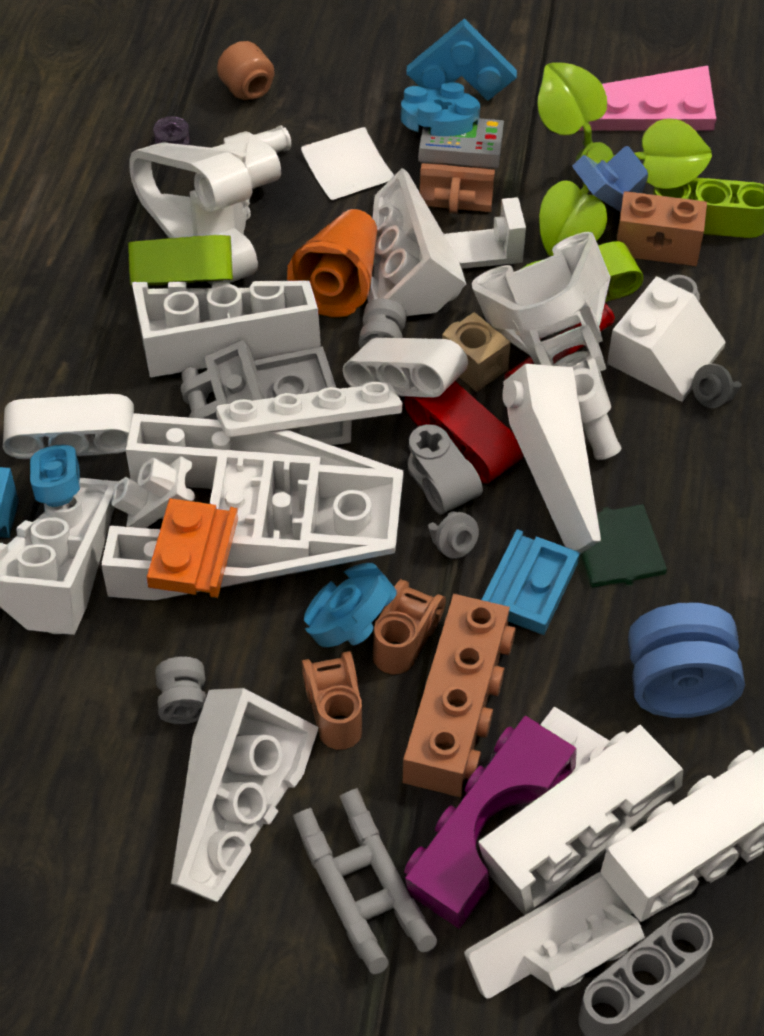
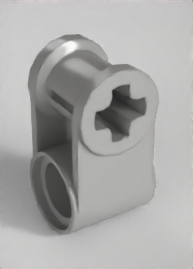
(441, 469)

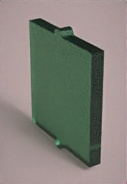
(625, 550)

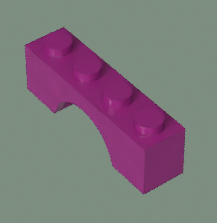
(450, 872)

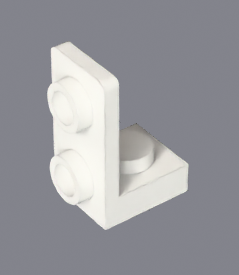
(492, 246)

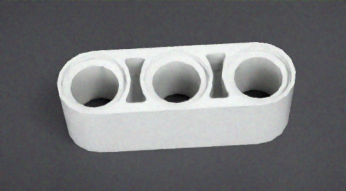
(409, 364)
(85, 422)

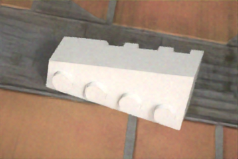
(191, 323)
(575, 819)
(690, 839)

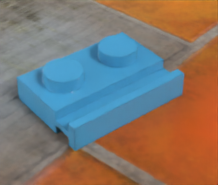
(532, 580)

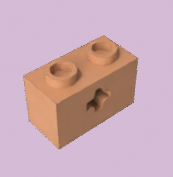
(662, 227)

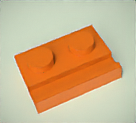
(192, 548)

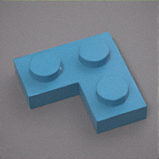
(463, 54)

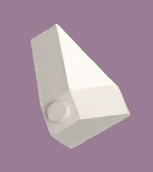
(411, 252)
(551, 436)
(55, 560)
(237, 773)

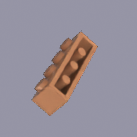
(456, 696)

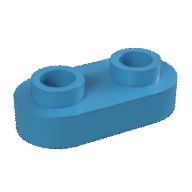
(55, 475)

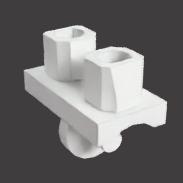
(150, 496)

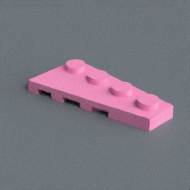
(647, 99)

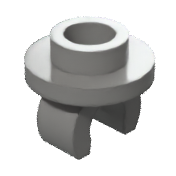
(455, 534)

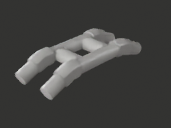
(372, 853)

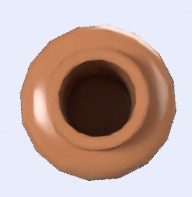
(245, 70)

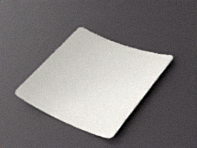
(346, 163)

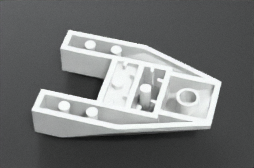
(294, 498)

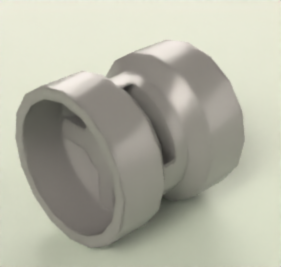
(382, 320)
(181, 690)

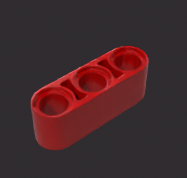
(471, 427)

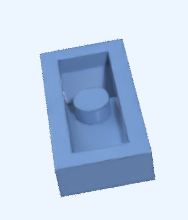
(612, 178)

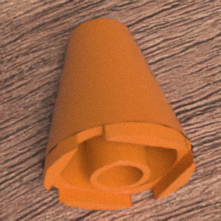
(338, 263)

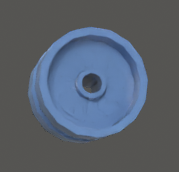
(685, 660)

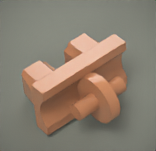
(457, 187)

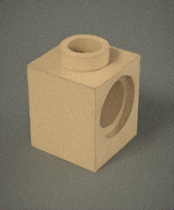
(484, 348)

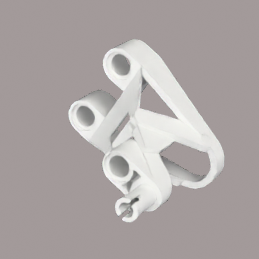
(221, 188)
(551, 298)

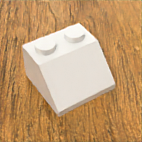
(665, 339)

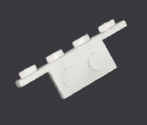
(316, 415)
(557, 940)

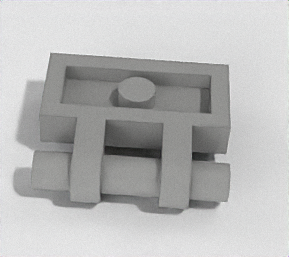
(229, 374)

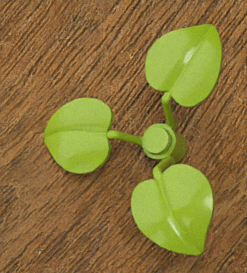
(571, 100)

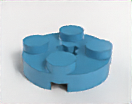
(443, 109)
(348, 610)

